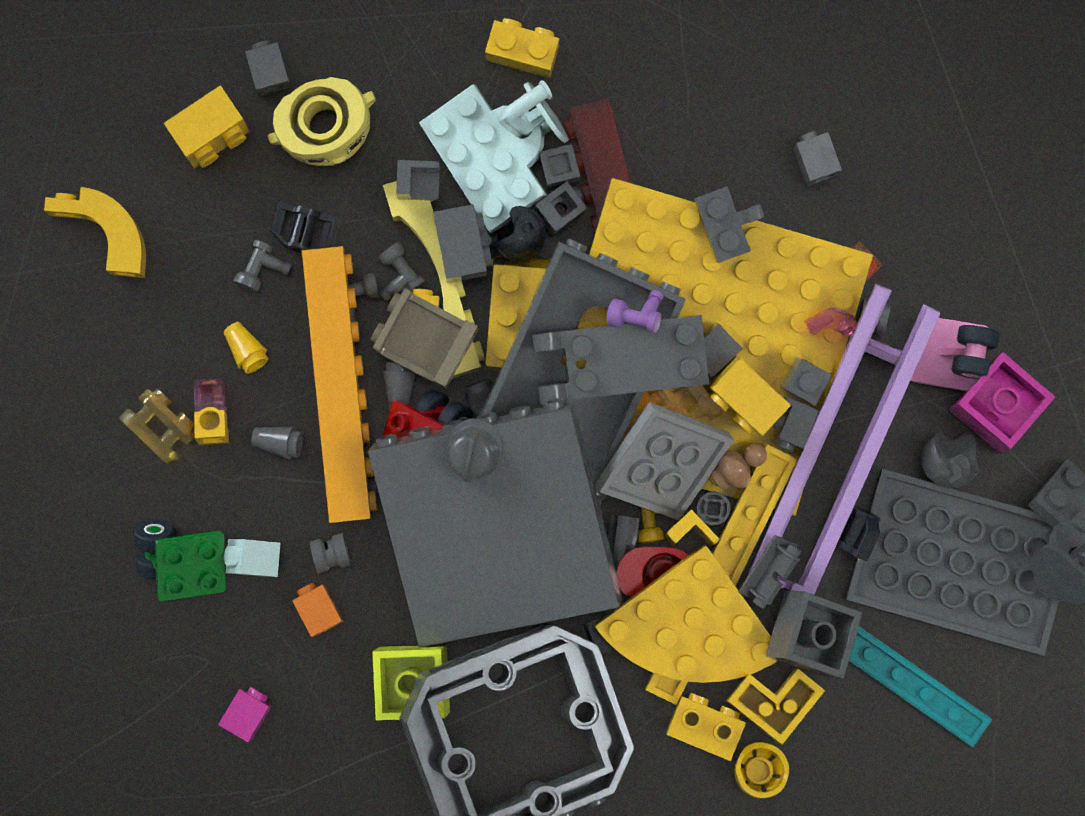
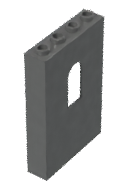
(565, 291)

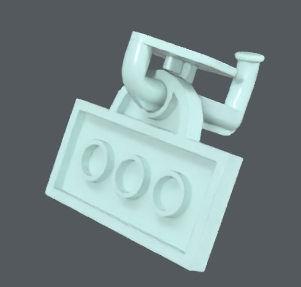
(494, 148)

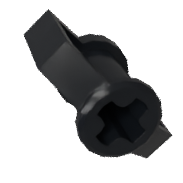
(310, 216)
(860, 533)

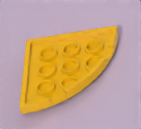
(690, 625)

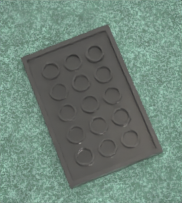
(956, 563)

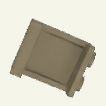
(423, 338)

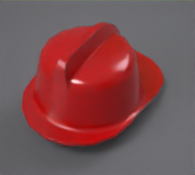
(644, 566)

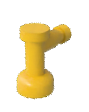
(650, 531)

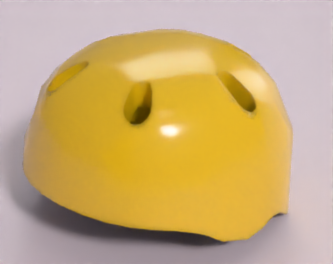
(759, 770)

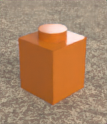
(317, 609)

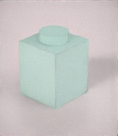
(252, 557)

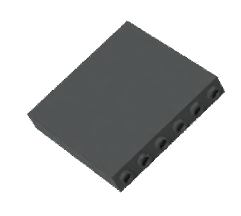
(503, 545)

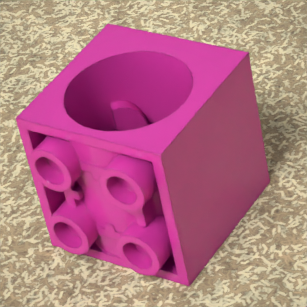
(1002, 405)

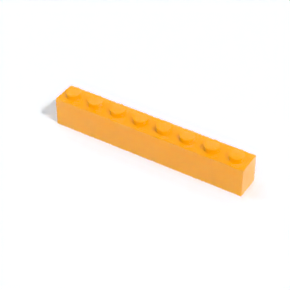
(337, 384)

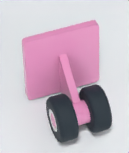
(955, 355)

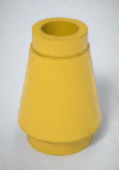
(246, 349)

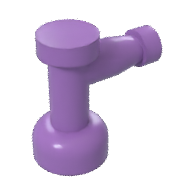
(648, 317)

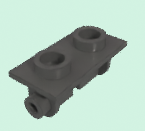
(777, 559)

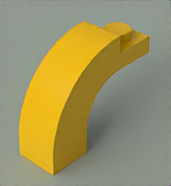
(124, 237)

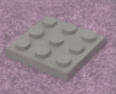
(664, 461)

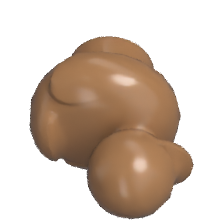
(734, 467)

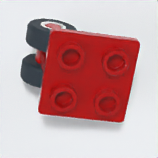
(429, 412)

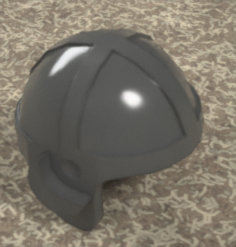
(950, 460)

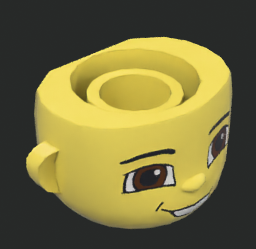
(339, 144)

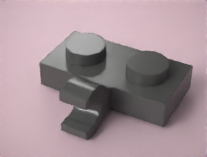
(724, 223)

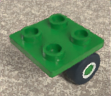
(180, 564)

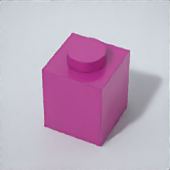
(246, 713)

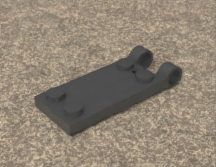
(627, 358)

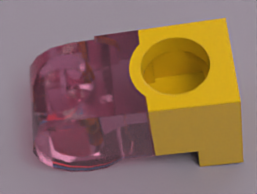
(210, 412)

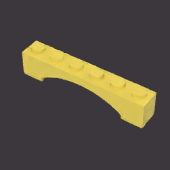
(420, 219)

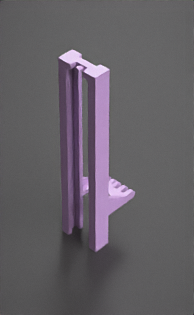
(905, 365)

